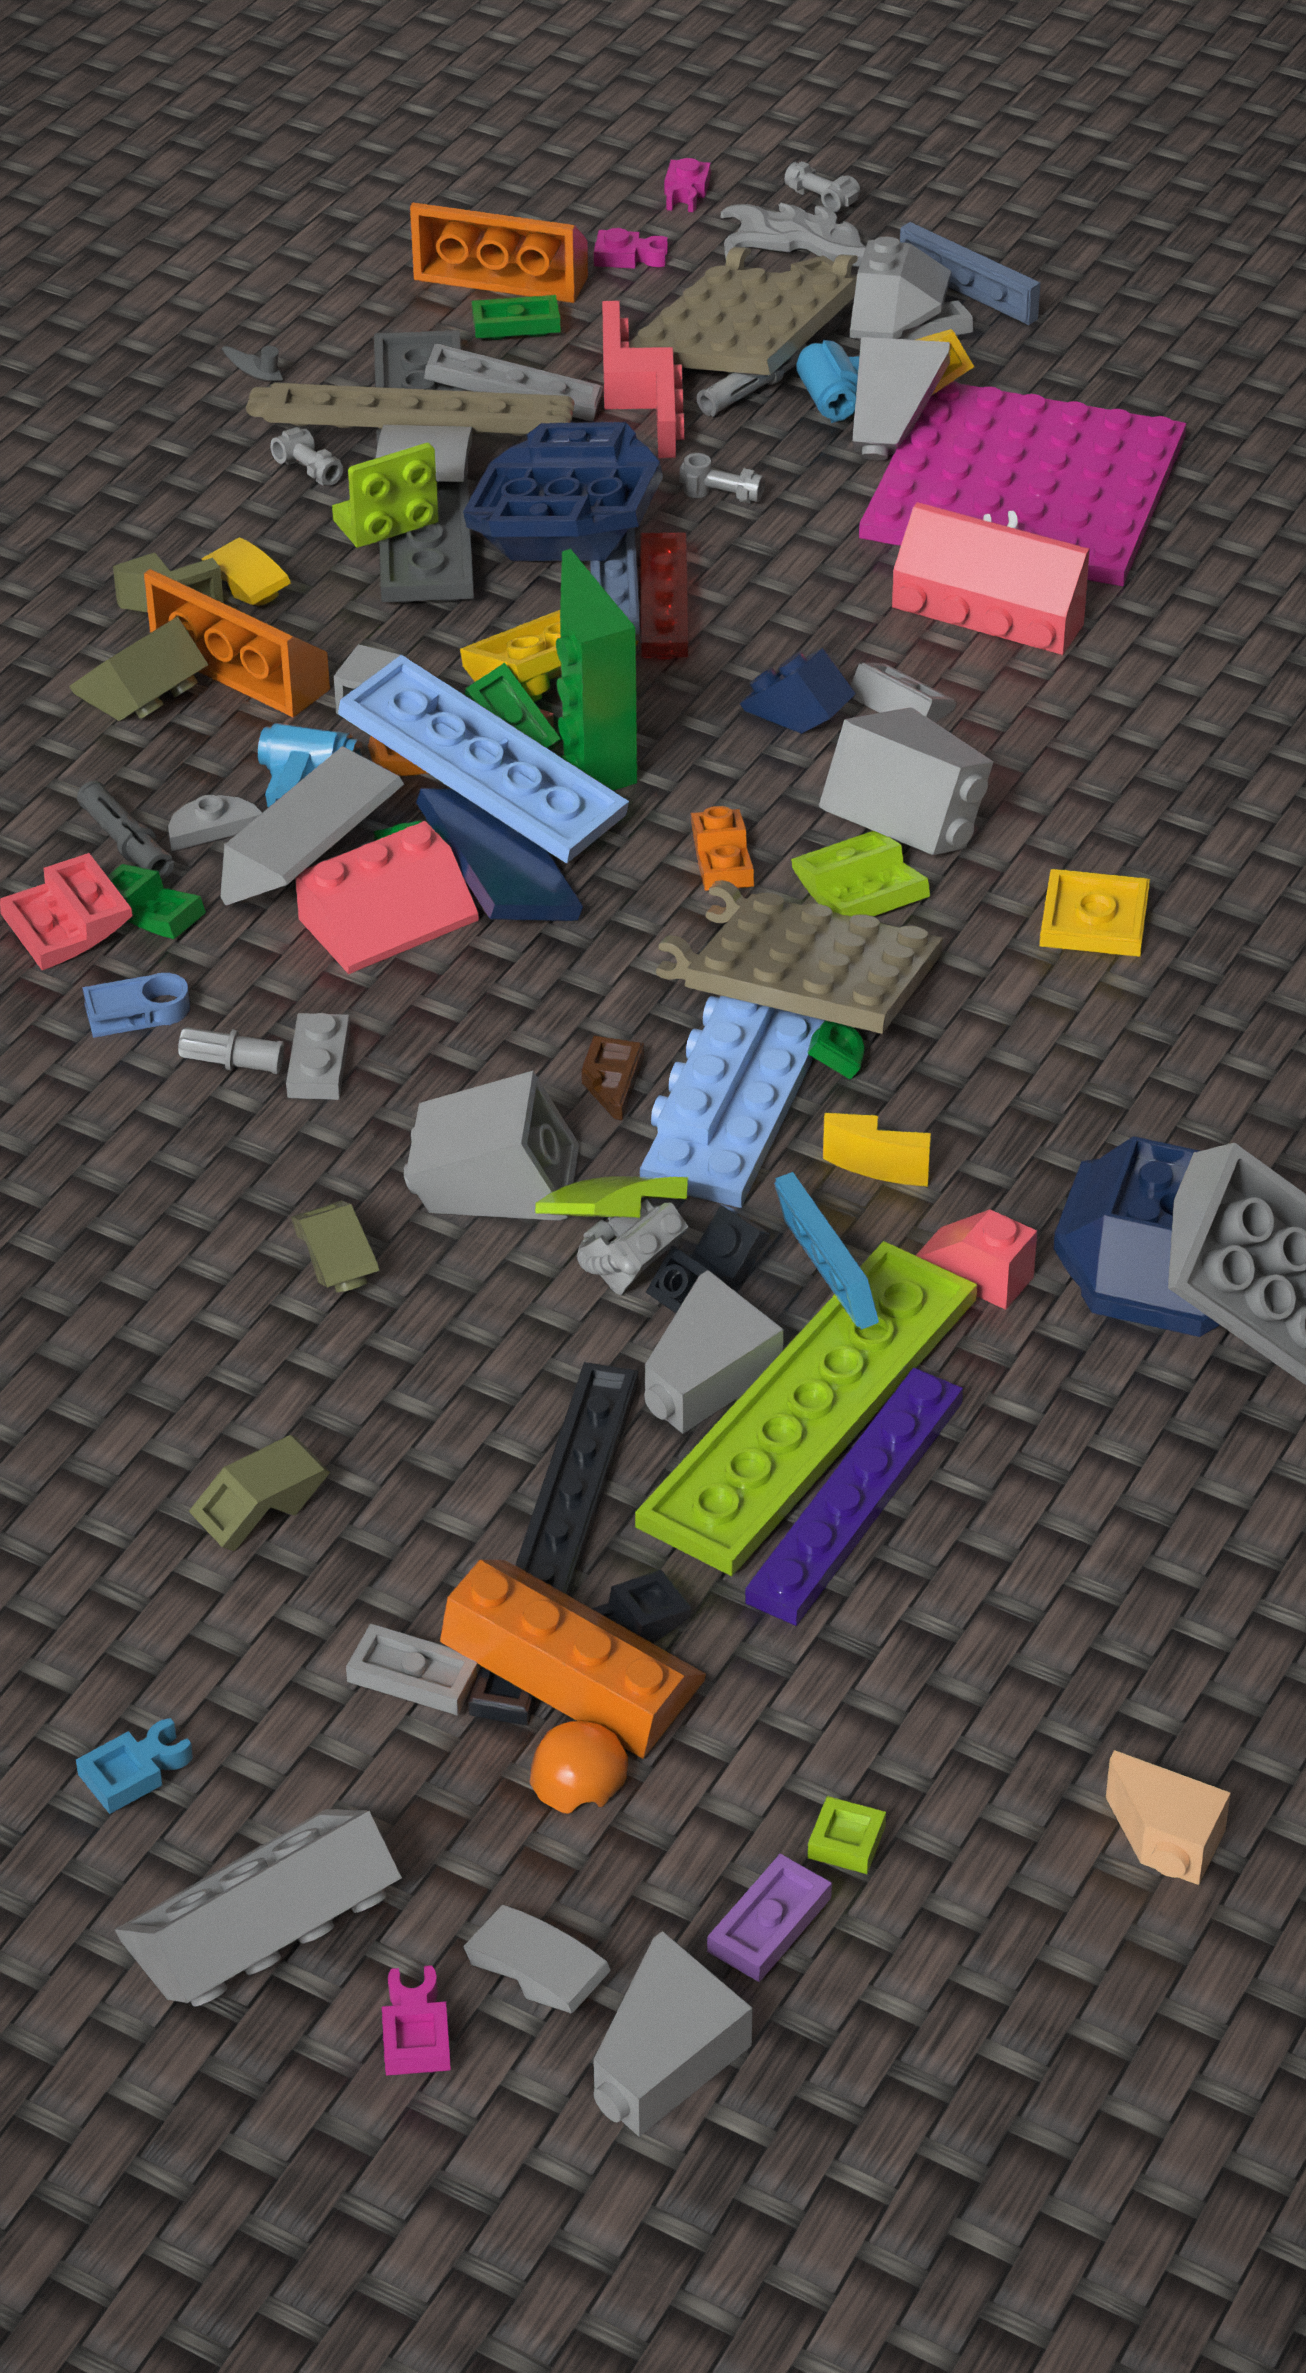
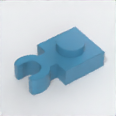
(130, 1769)

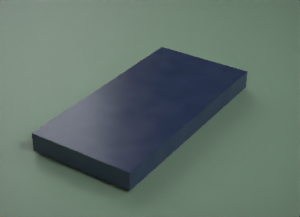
(500, 865)

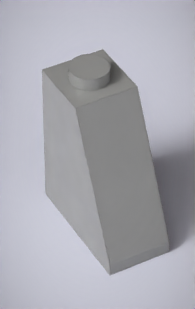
(893, 390)
(708, 1354)
(667, 2037)

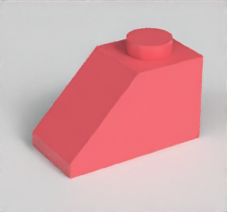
(988, 1252)

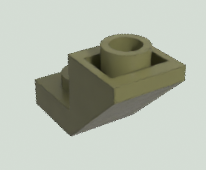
(130, 581)
(336, 1245)
(243, 1491)

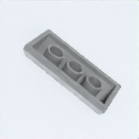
(304, 824)

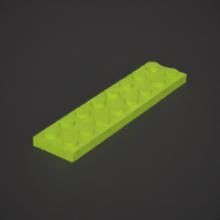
(803, 1412)

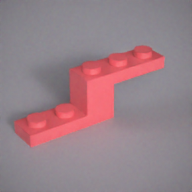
(642, 379)

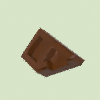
(612, 1072)

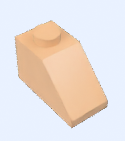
(1167, 1816)

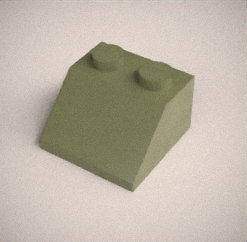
(143, 672)

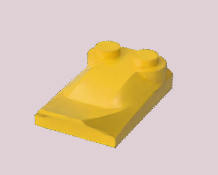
(525, 649)

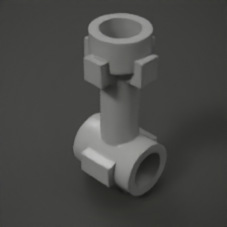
(834, 194)
(299, 446)
(699, 478)

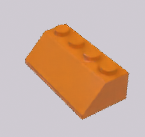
(498, 252)
(241, 648)
(567, 1654)

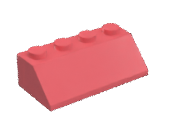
(991, 578)

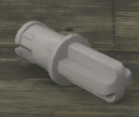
(231, 1049)

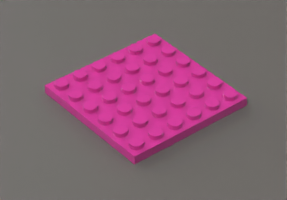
(1055, 463)

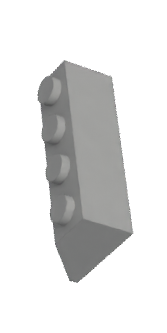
(261, 1905)

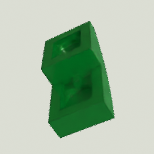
(152, 905)

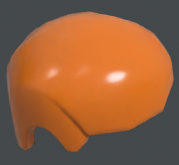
(578, 1766)

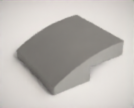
(450, 446)

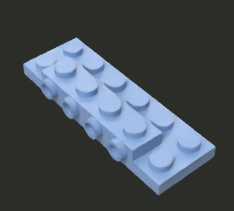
(483, 758)
(729, 1098)

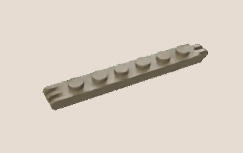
(399, 406)

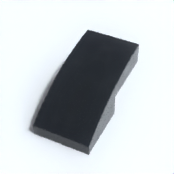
(646, 1606)

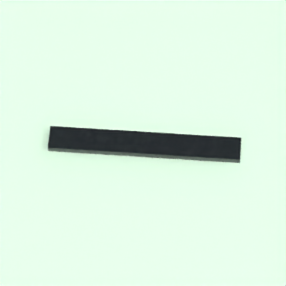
(565, 1510)

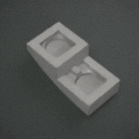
(542, 1958)

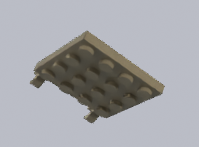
(747, 316)
(805, 959)

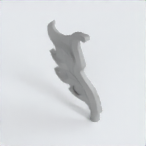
(792, 230)

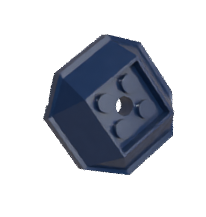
(565, 491)
(1120, 1235)

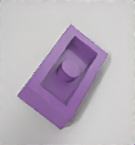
(769, 1917)

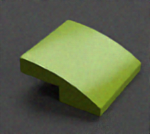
(861, 876)
(610, 1196)

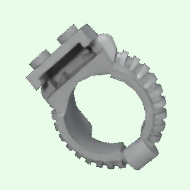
(636, 1243)

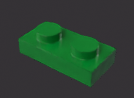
(516, 317)
(507, 699)

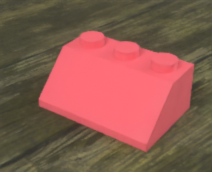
(385, 897)

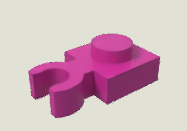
(686, 182)
(624, 248)
(415, 2027)

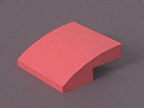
(67, 912)

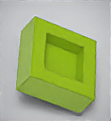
(846, 1835)

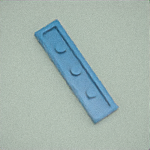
(826, 1251)

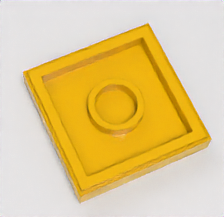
(1094, 912)

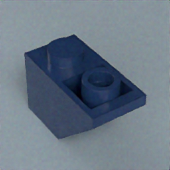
(799, 694)

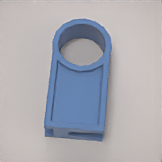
(127, 1003)

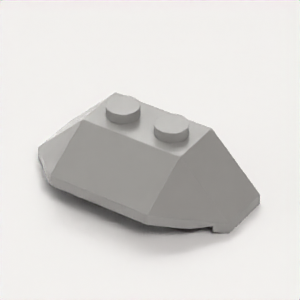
(896, 289)

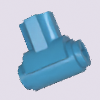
(830, 378)
(295, 752)

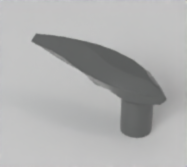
(261, 369)

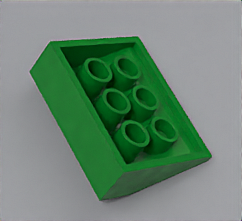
(596, 679)

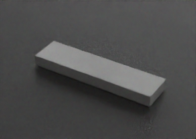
(489, 374)

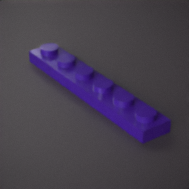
(853, 1497)

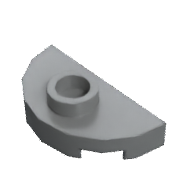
(209, 820)

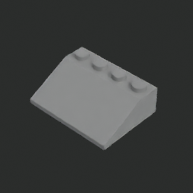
(1243, 1252)

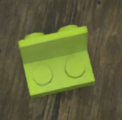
(389, 496)

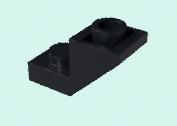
(725, 1250)

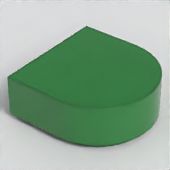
(838, 1048)

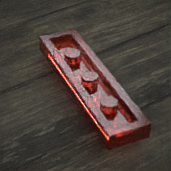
(664, 595)

